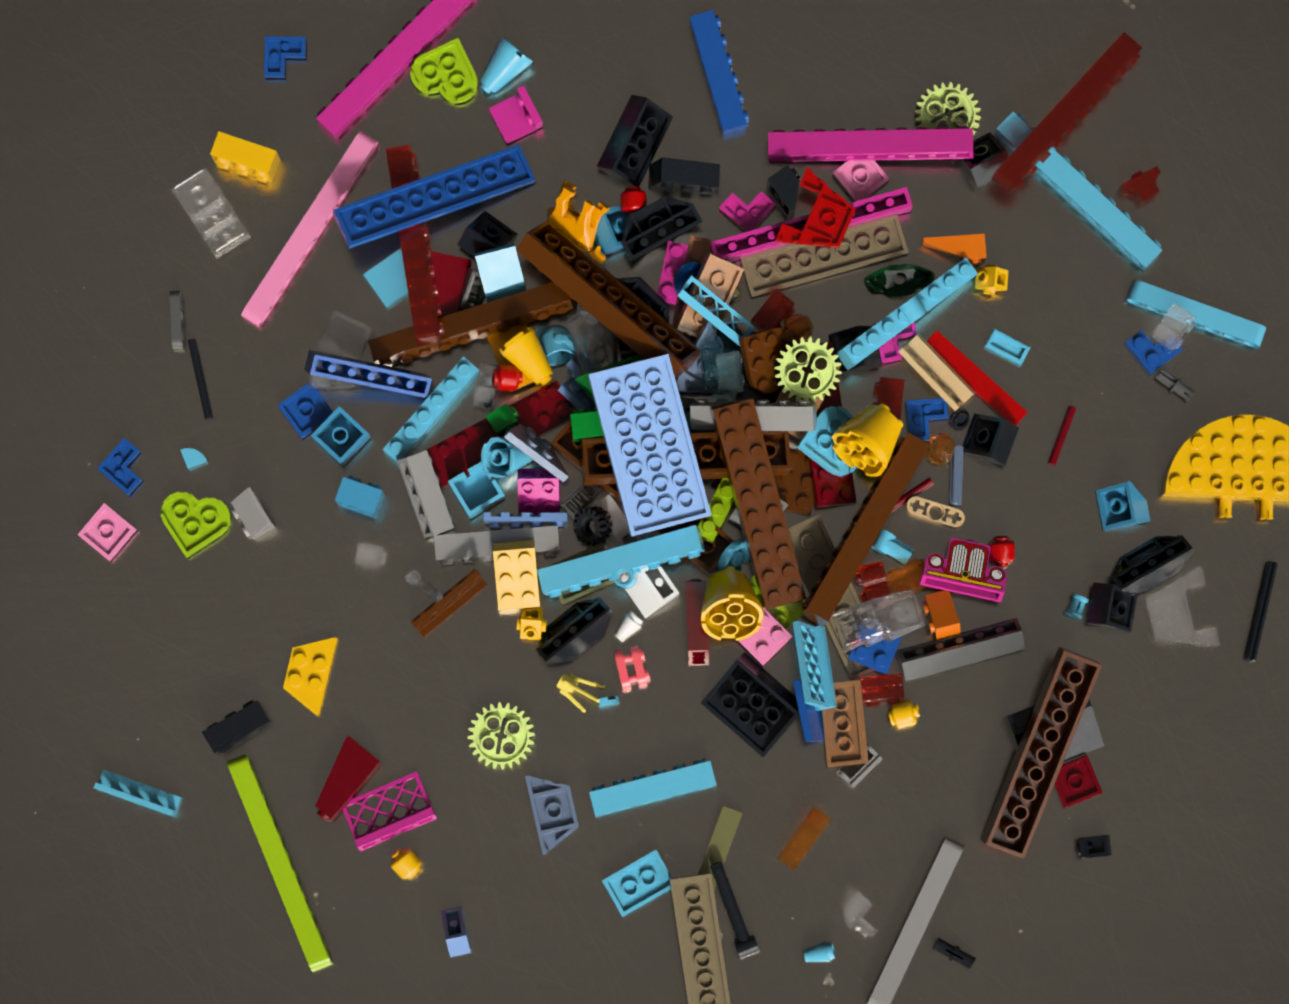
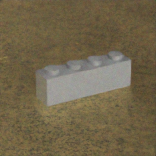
(425, 494)

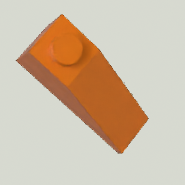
(959, 247)

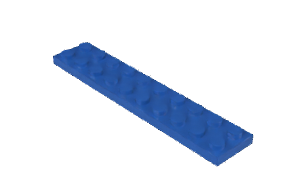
(433, 196)

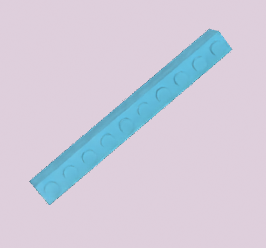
(1085, 197)

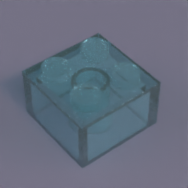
(722, 370)

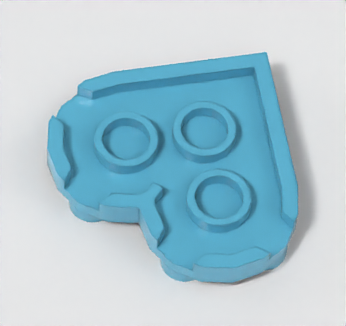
(819, 444)

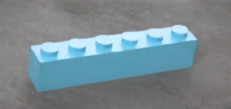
(432, 410)
(652, 788)

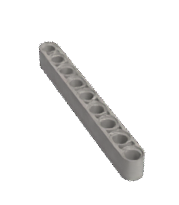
(916, 922)

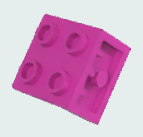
(516, 116)
(537, 491)

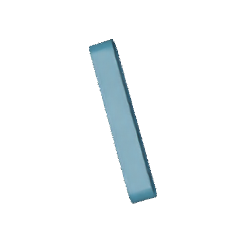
(1206, 317)

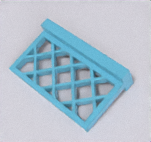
(814, 666)

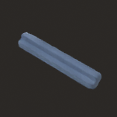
(956, 476)

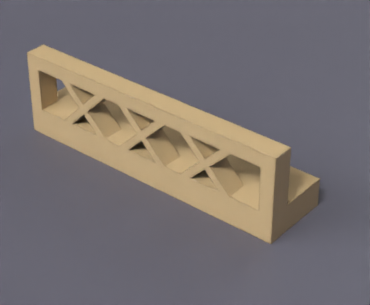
(937, 372)

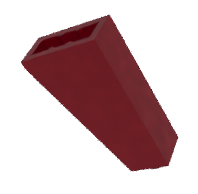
(696, 636)
(348, 775)

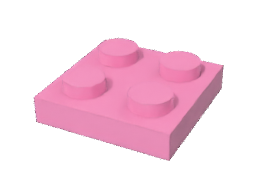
(860, 178)
(107, 532)
(767, 639)

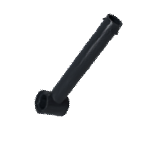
(746, 944)

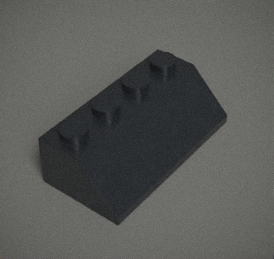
(634, 140)

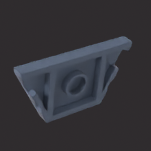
(693, 379)
(537, 449)
(552, 811)

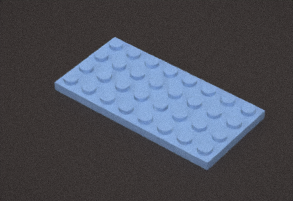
(649, 445)

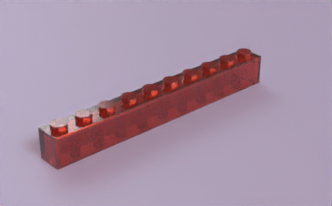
(1066, 114)
(416, 255)

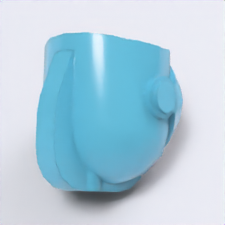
(556, 343)

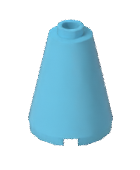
(503, 66)
(502, 457)

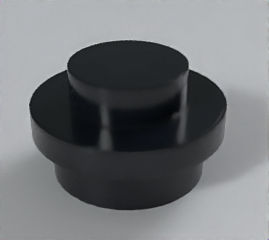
(960, 418)

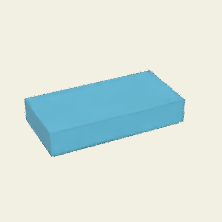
(1007, 347)

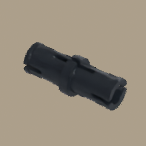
(963, 958)

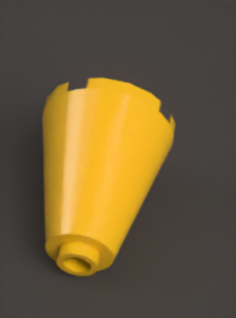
(528, 356)

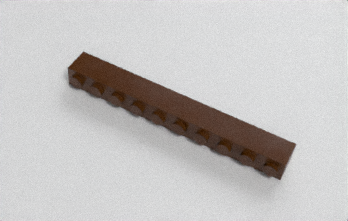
(474, 324)

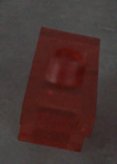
(1142, 185)

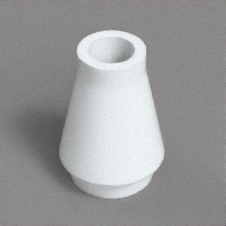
(628, 625)

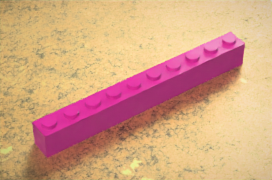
(388, 64)
(870, 144)
(764, 238)

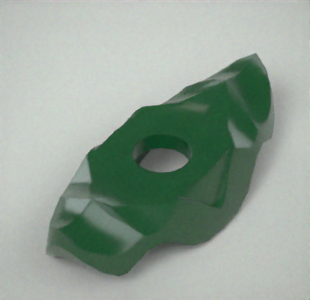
(883, 279)

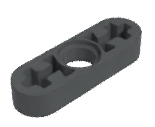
(176, 317)

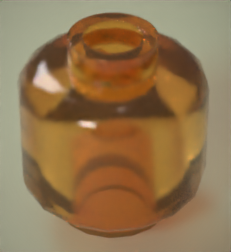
(800, 326)
(941, 449)

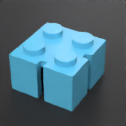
(476, 491)

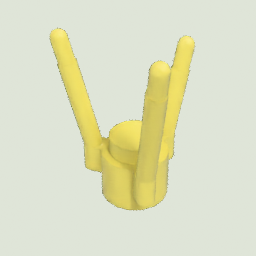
(568, 684)

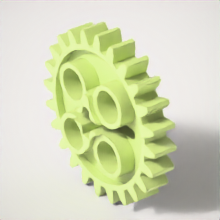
(939, 99)
(826, 376)
(482, 732)

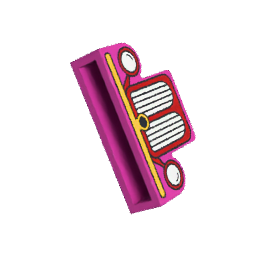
(965, 571)

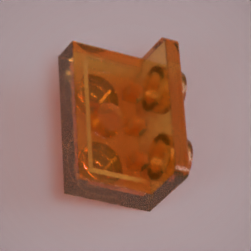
(907, 577)

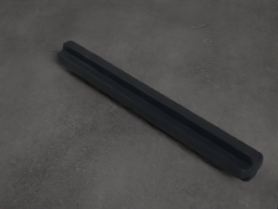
(1261, 611)

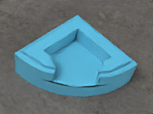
(192, 457)
(606, 701)

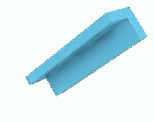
(714, 320)
(138, 793)

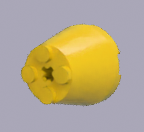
(868, 439)
(730, 606)

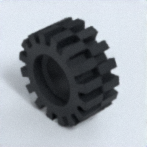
(583, 525)

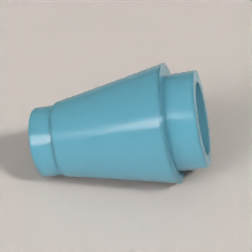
(820, 953)

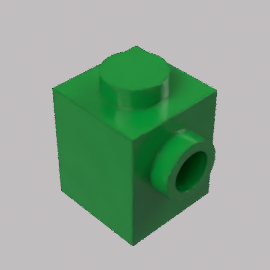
(503, 419)

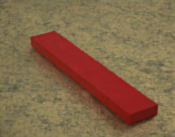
(982, 384)

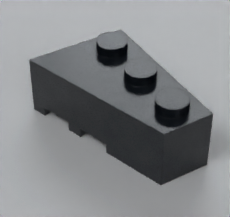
(684, 175)
(236, 727)

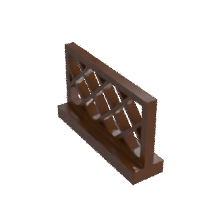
(450, 603)

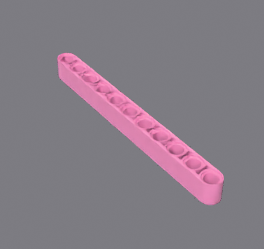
(309, 229)

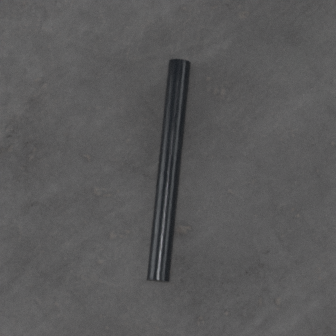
(200, 379)

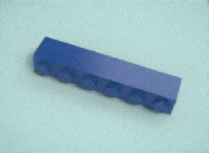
(718, 72)
(367, 374)

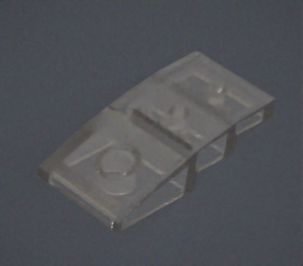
(211, 213)
(878, 620)

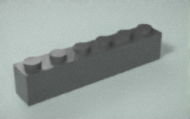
(961, 649)

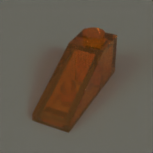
(804, 838)

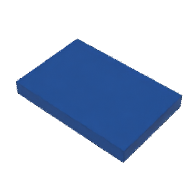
(810, 718)

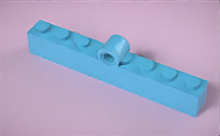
(906, 313)
(621, 560)

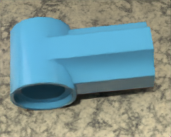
(888, 545)

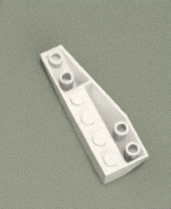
(652, 586)

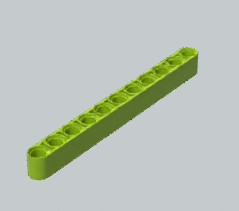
(279, 862)

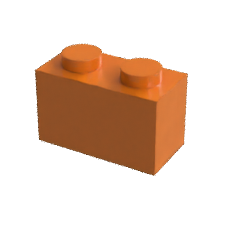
(942, 614)

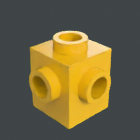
(991, 279)
(531, 623)

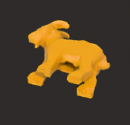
(578, 226)

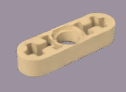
(948, 521)

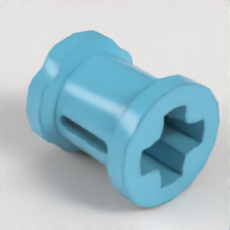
(1076, 606)

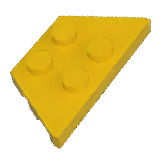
(309, 672)

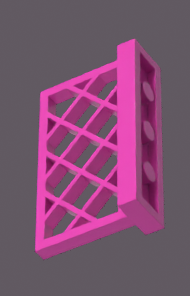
(399, 825)

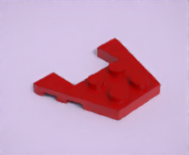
(827, 220)

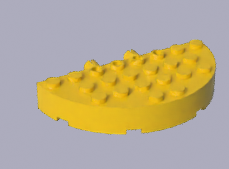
(1233, 460)

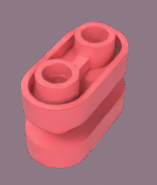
(636, 656)

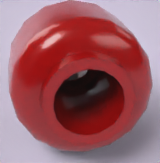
(632, 200)
(506, 377)
(1002, 550)

